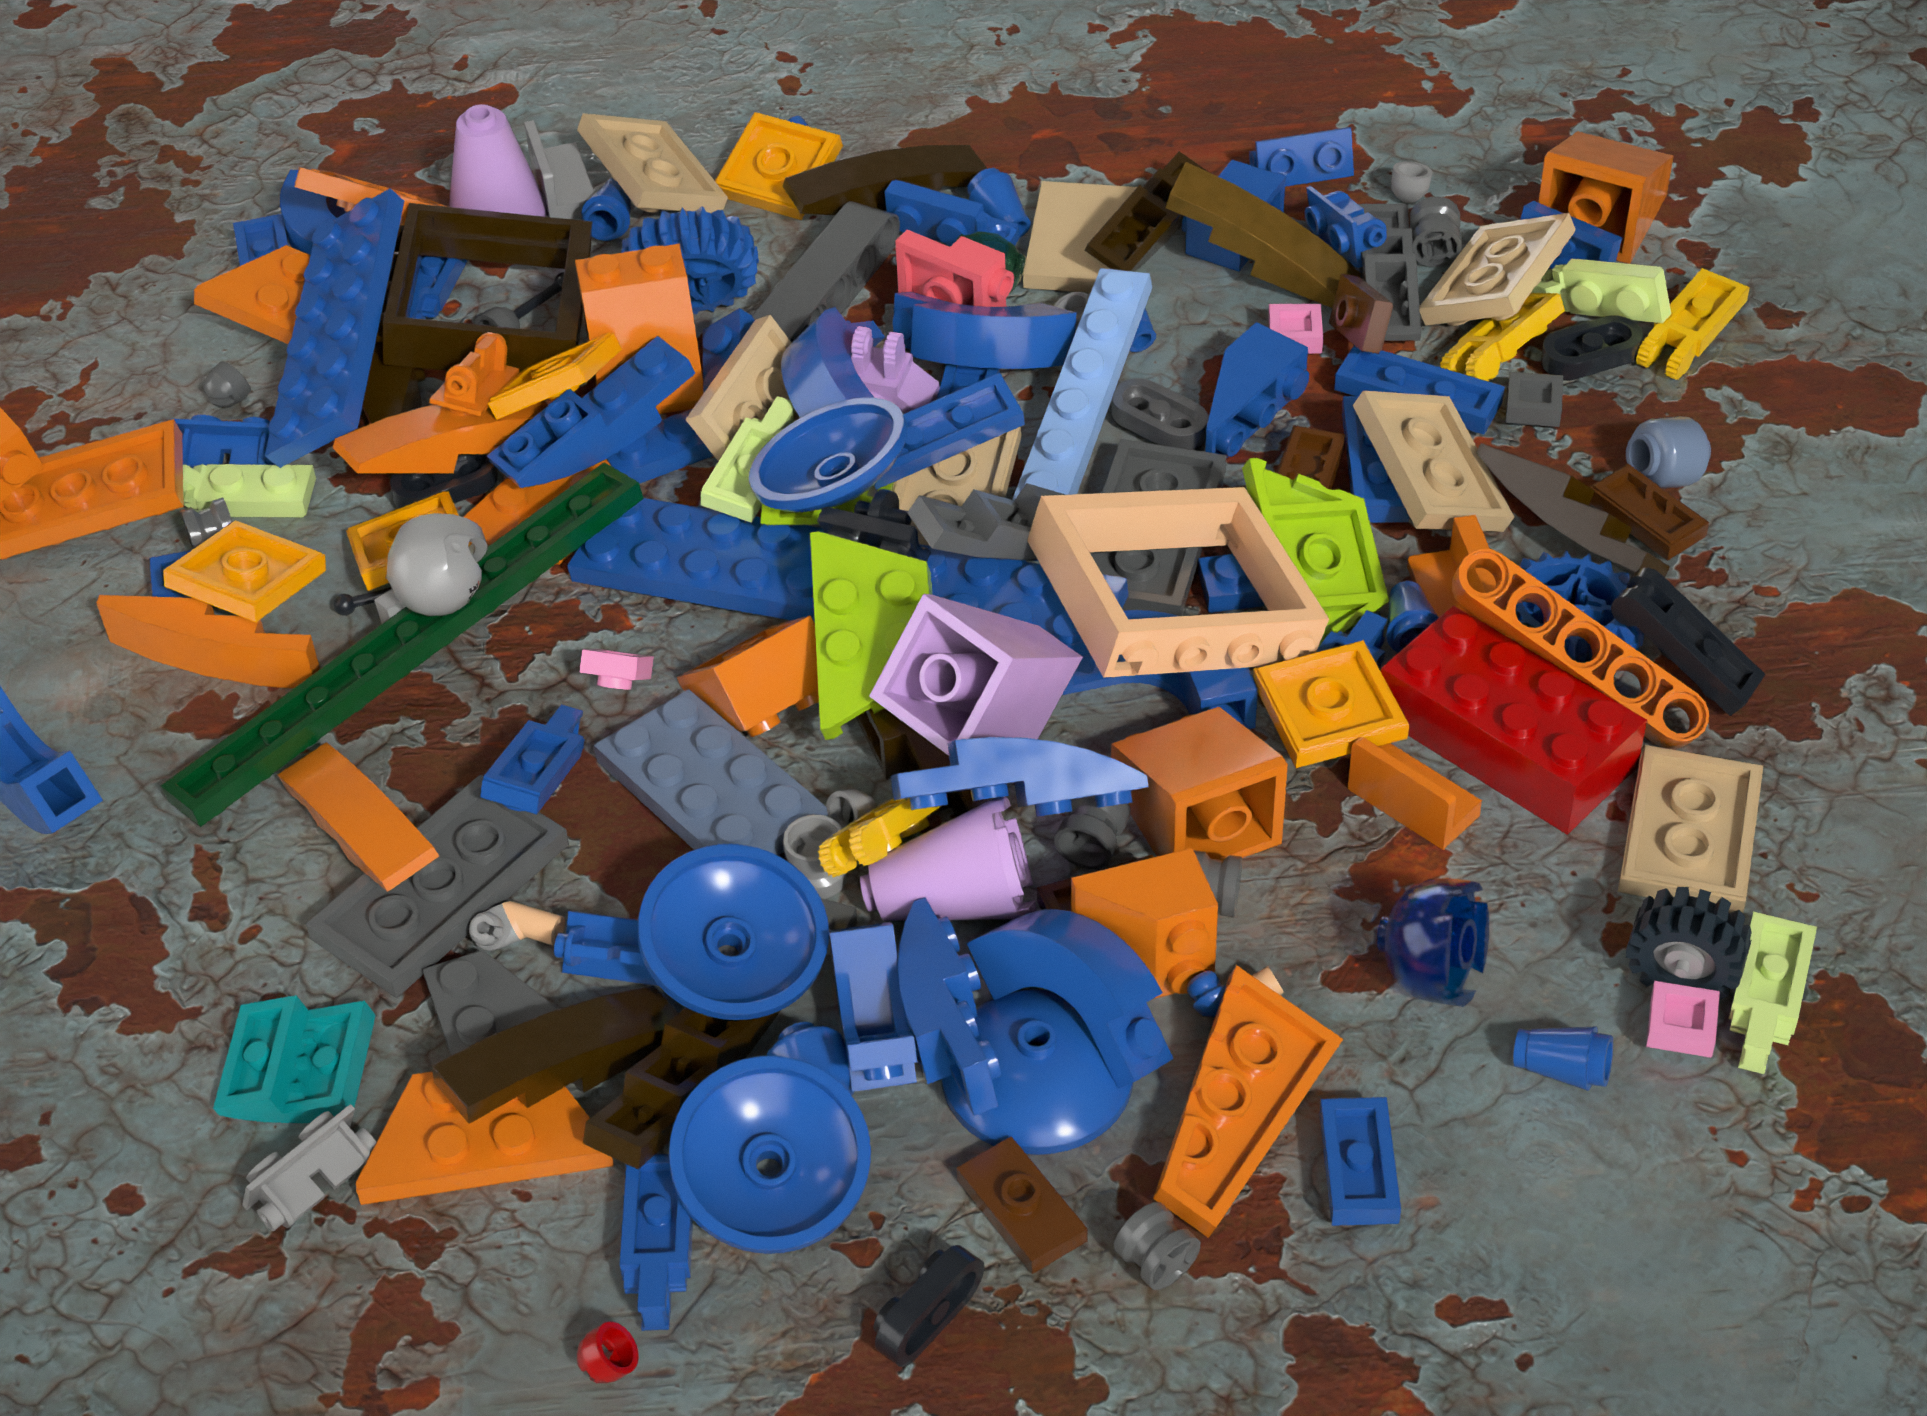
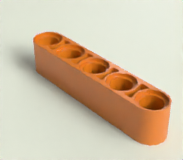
(1566, 620)

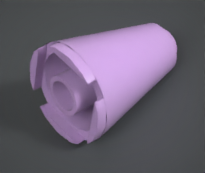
(491, 167)
(962, 868)

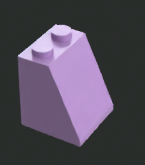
(973, 674)

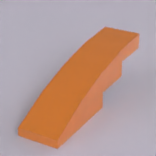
(427, 439)
(196, 640)
(358, 816)

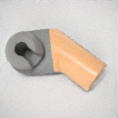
(512, 923)

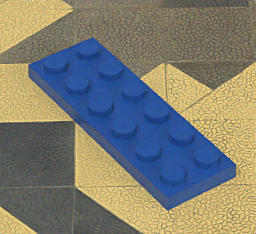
(335, 329)

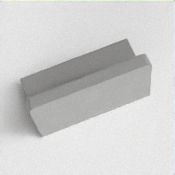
(559, 175)

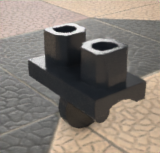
(876, 525)

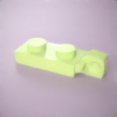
(1609, 289)
(728, 485)
(250, 488)
(1771, 987)

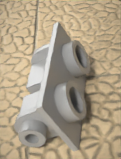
(286, 1182)

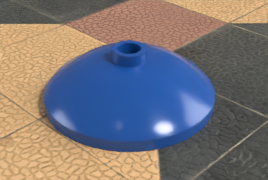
(829, 455)
(741, 901)
(1047, 1093)
(778, 1113)

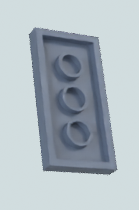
(705, 777)

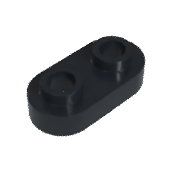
(1591, 347)
(471, 478)
(942, 1290)

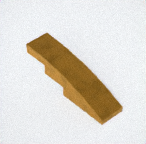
(1247, 225)

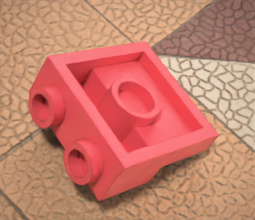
(956, 274)

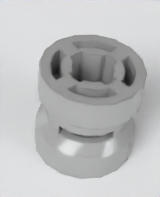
(802, 847)

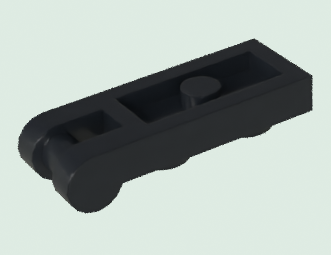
(1688, 639)

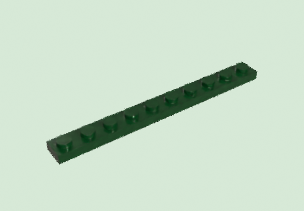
(395, 649)

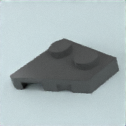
(479, 998)

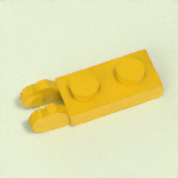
(1694, 321)
(1496, 342)
(872, 836)

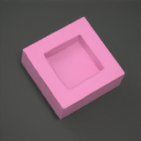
(1298, 323)
(616, 668)
(1683, 1019)

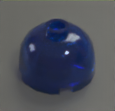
(1436, 939)

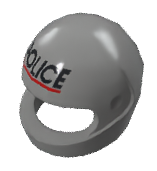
(432, 564)

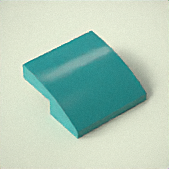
(294, 1060)

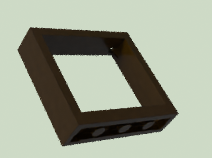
(487, 238)

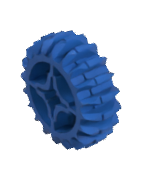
(714, 249)
(1587, 587)

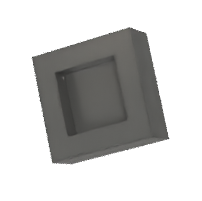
(1534, 399)

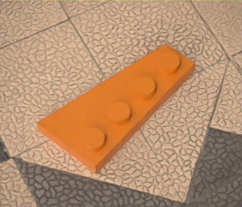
(1244, 1092)

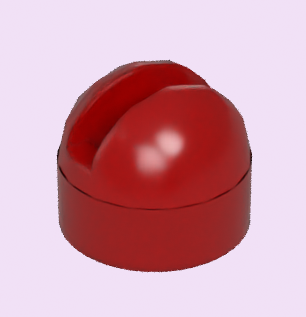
(616, 1362)

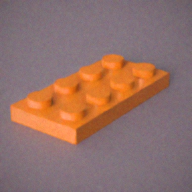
(95, 489)

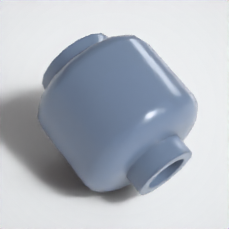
(1669, 451)

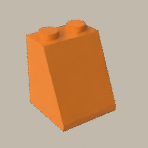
(1607, 186)
(637, 300)
(1208, 786)

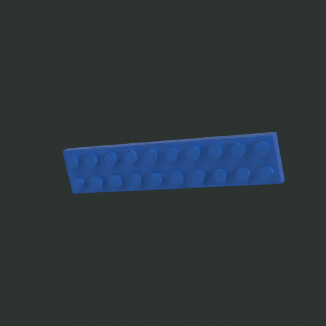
(768, 569)

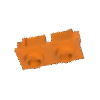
(476, 378)

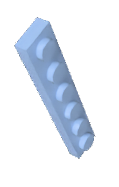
(1087, 382)

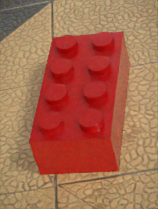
(1514, 719)

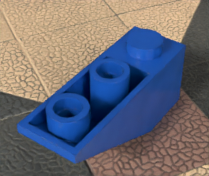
(1254, 383)

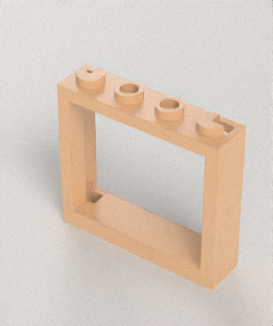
(1078, 524)

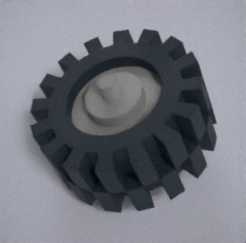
(1689, 941)

